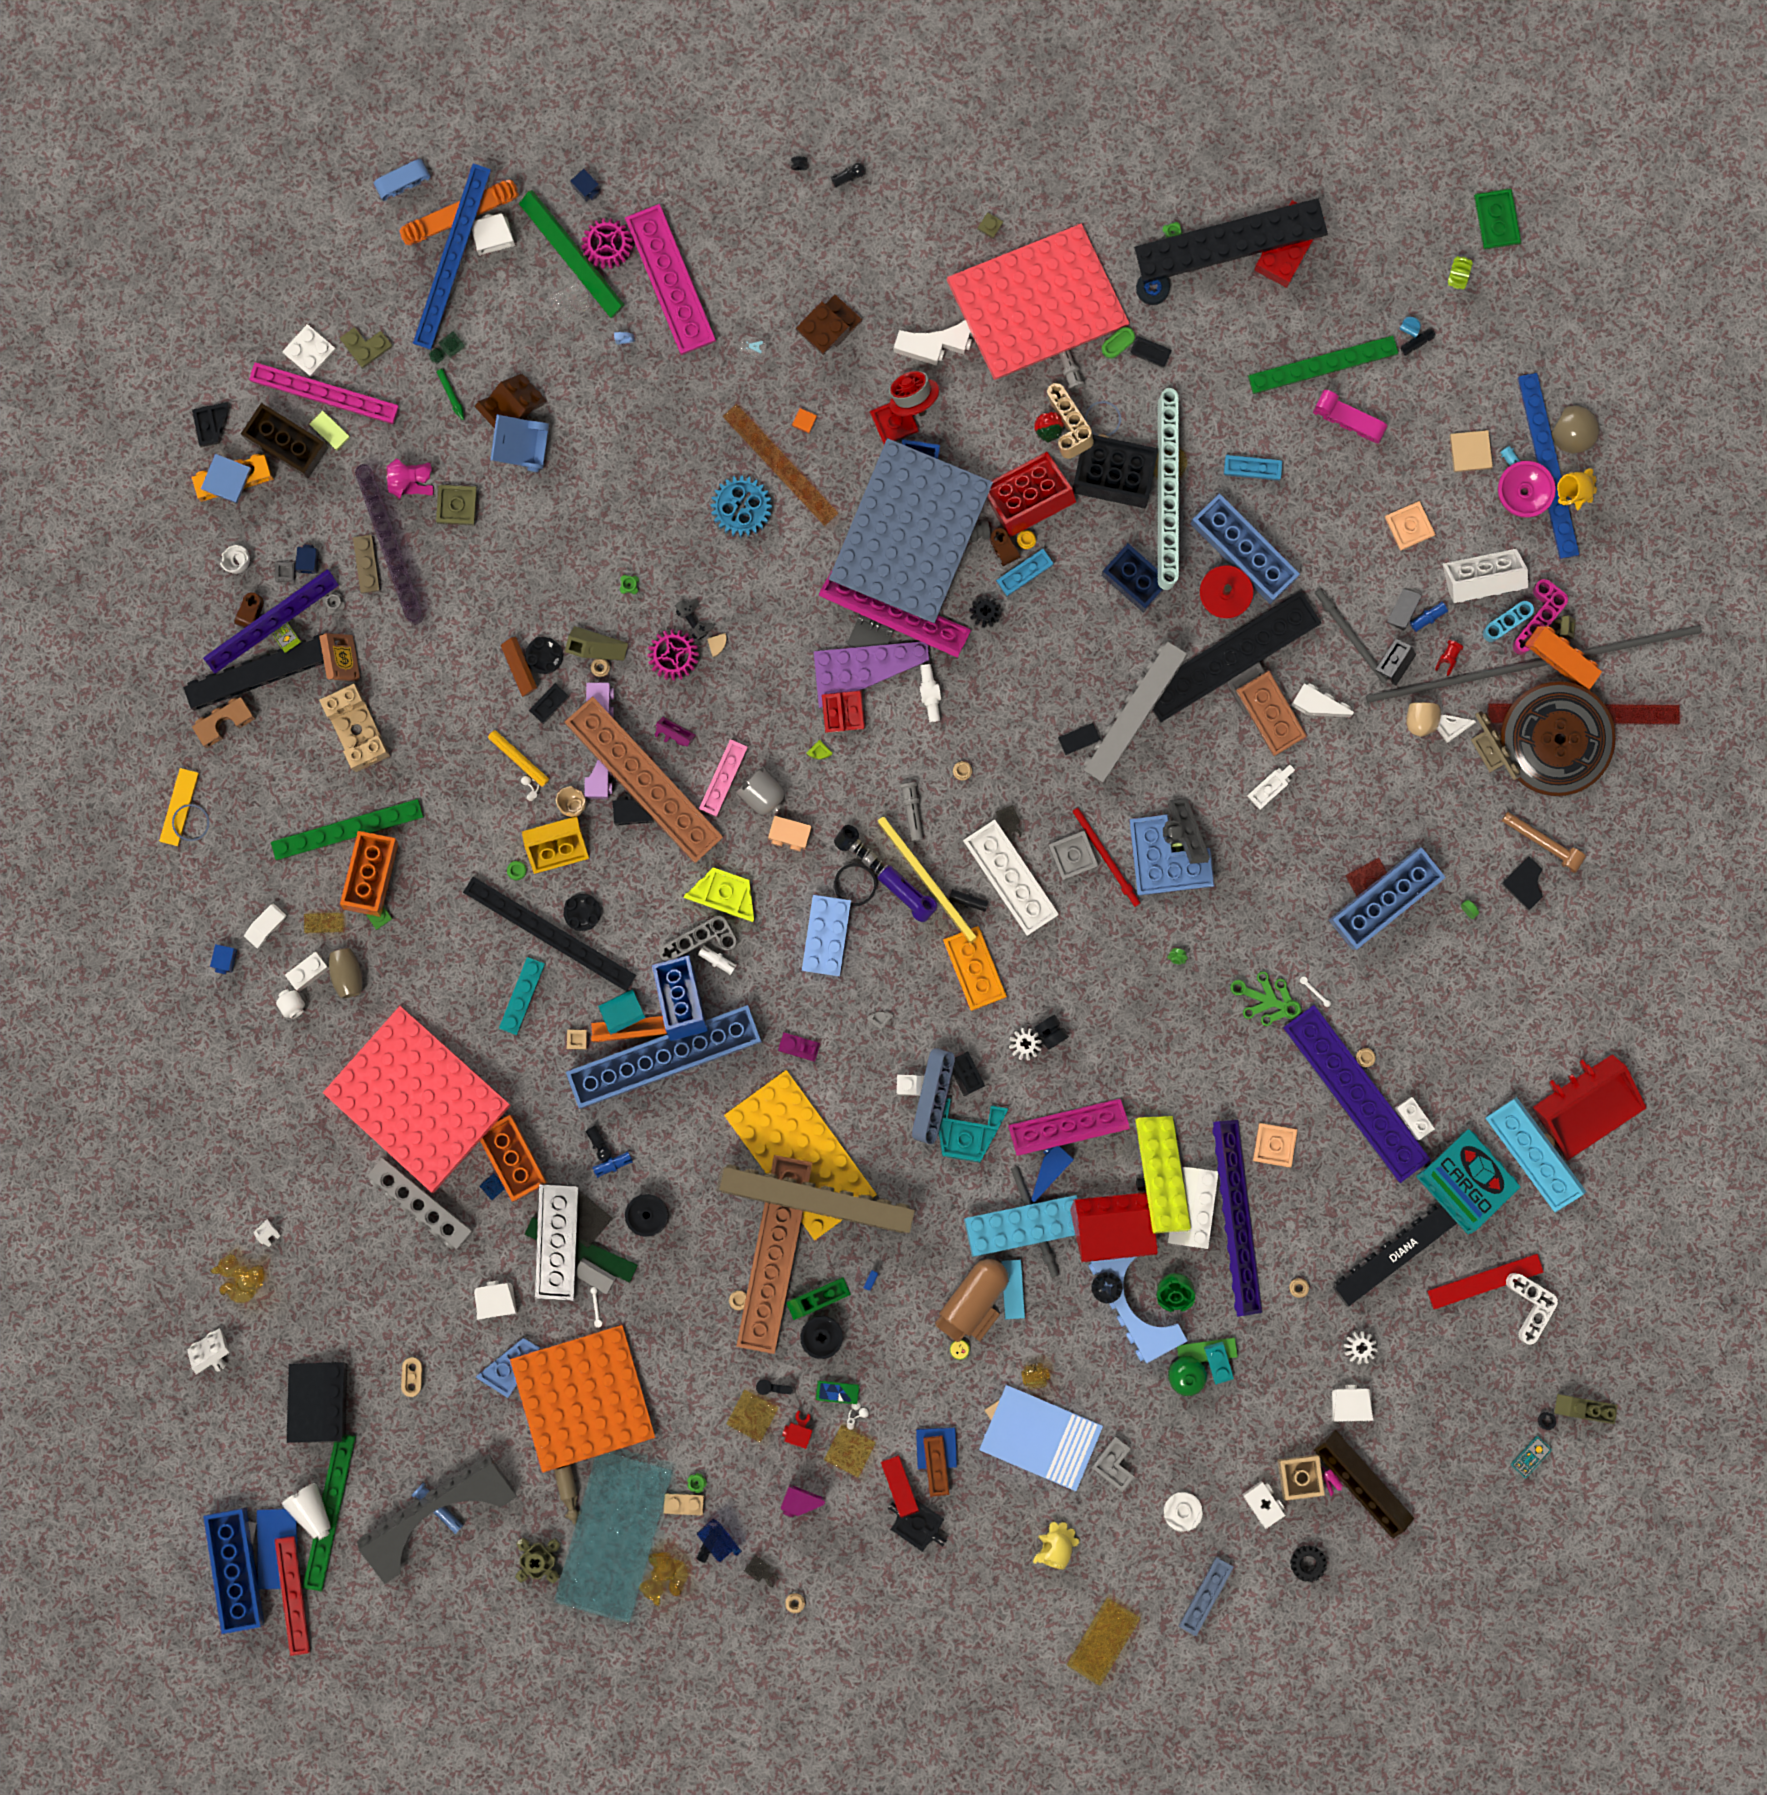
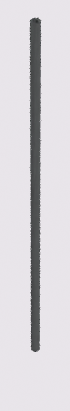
(1529, 665)

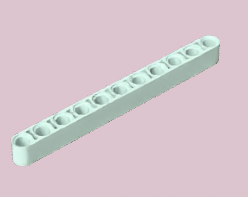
(1164, 496)

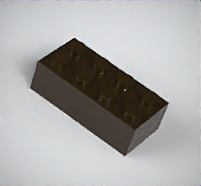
(284, 440)

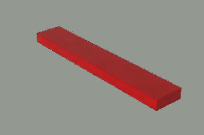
(1483, 1281)
(292, 1595)

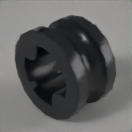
(799, 163)
(1550, 1425)

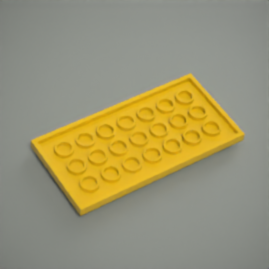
(786, 1124)

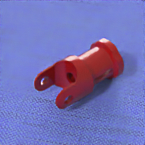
(1450, 655)

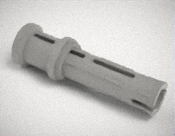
(1071, 371)
(911, 801)

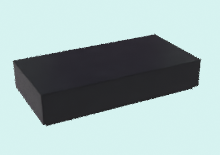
(1150, 351)
(1079, 739)

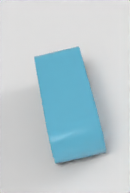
(1516, 617)

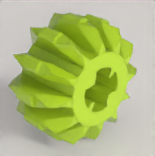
(1460, 272)

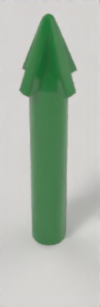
(457, 407)

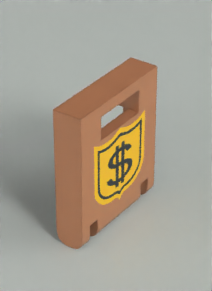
(339, 659)

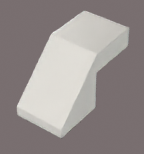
(265, 925)

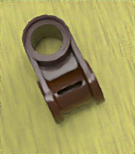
(1006, 549)
(249, 612)

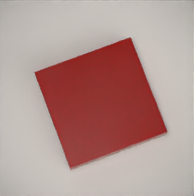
(891, 425)

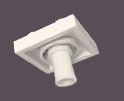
(208, 1352)

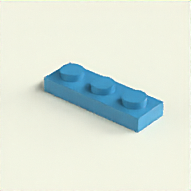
(1252, 467)
(1024, 572)

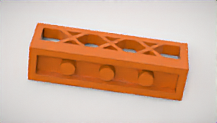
(644, 1028)

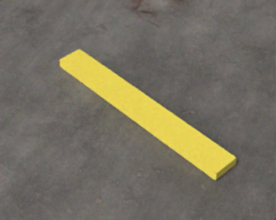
(927, 880)

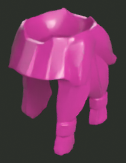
(403, 478)

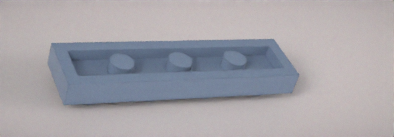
(1205, 1596)

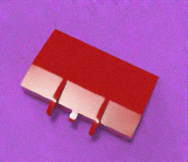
(1589, 1105)

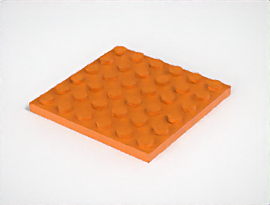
(582, 1398)

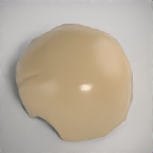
(571, 801)

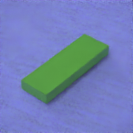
(1197, 1349)

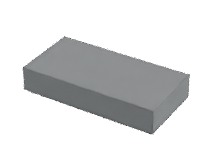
(595, 1276)

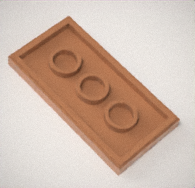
(1271, 713)

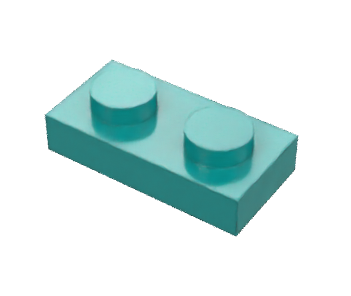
(1218, 1363)

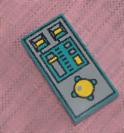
(1531, 1457)

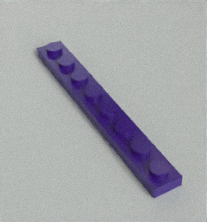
(270, 621)

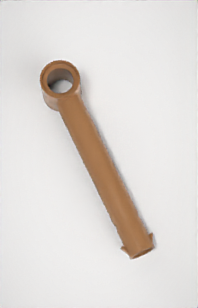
(1571, 859)

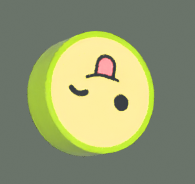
(959, 1350)

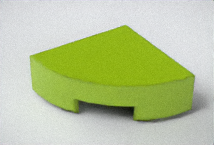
(819, 751)

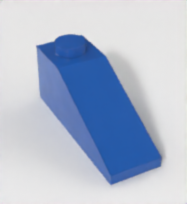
(1052, 1165)

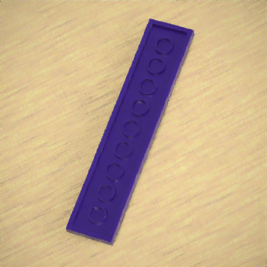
(1356, 1094)
(1237, 1217)

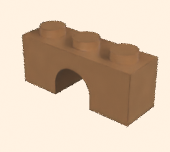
(208, 728)

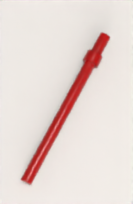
(1127, 889)

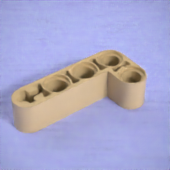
(1068, 417)

